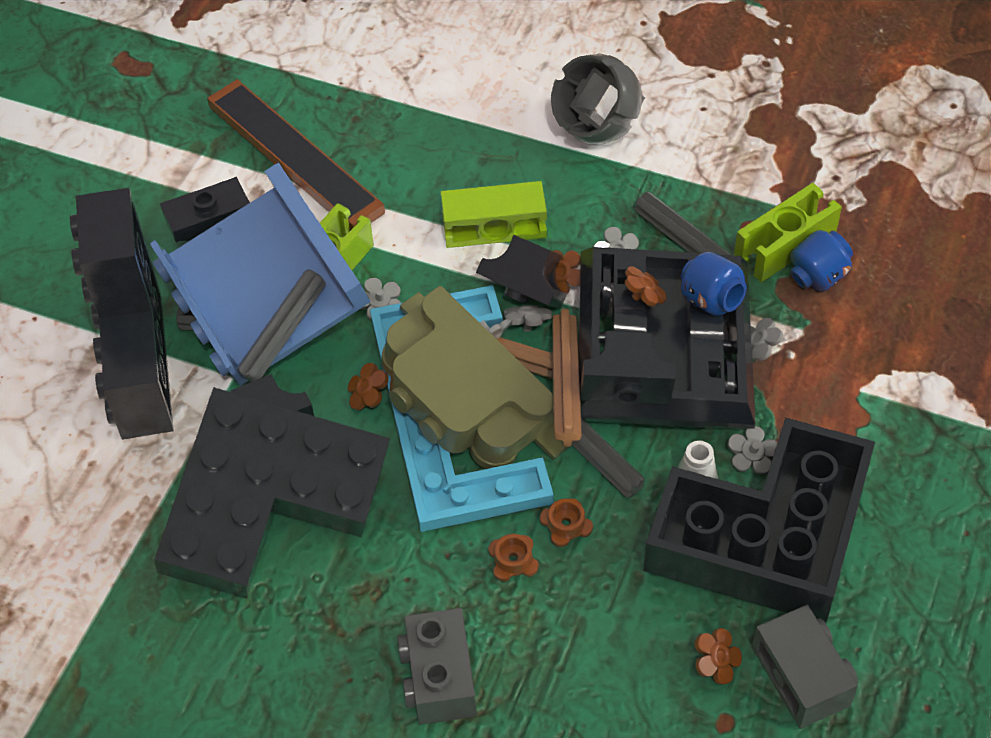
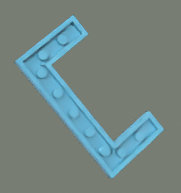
(437, 492)

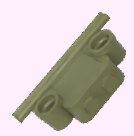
(465, 384)

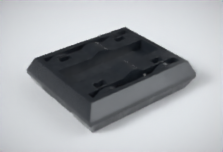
(679, 336)

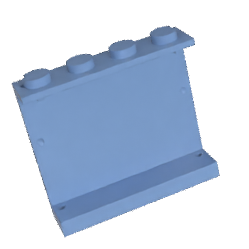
(246, 268)

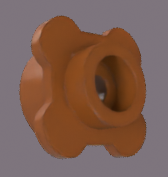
(568, 510)
(513, 545)

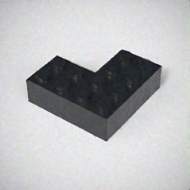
(125, 310)
(260, 463)
(768, 544)

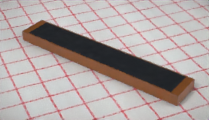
(295, 153)

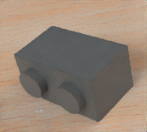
(805, 666)

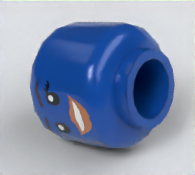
(821, 260)
(713, 284)

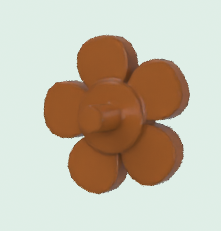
(566, 270)
(644, 287)
(367, 387)
(718, 655)

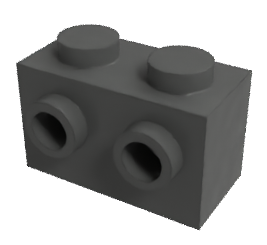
(439, 666)

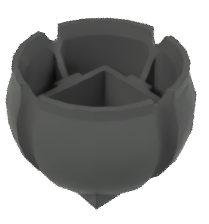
(583, 88)

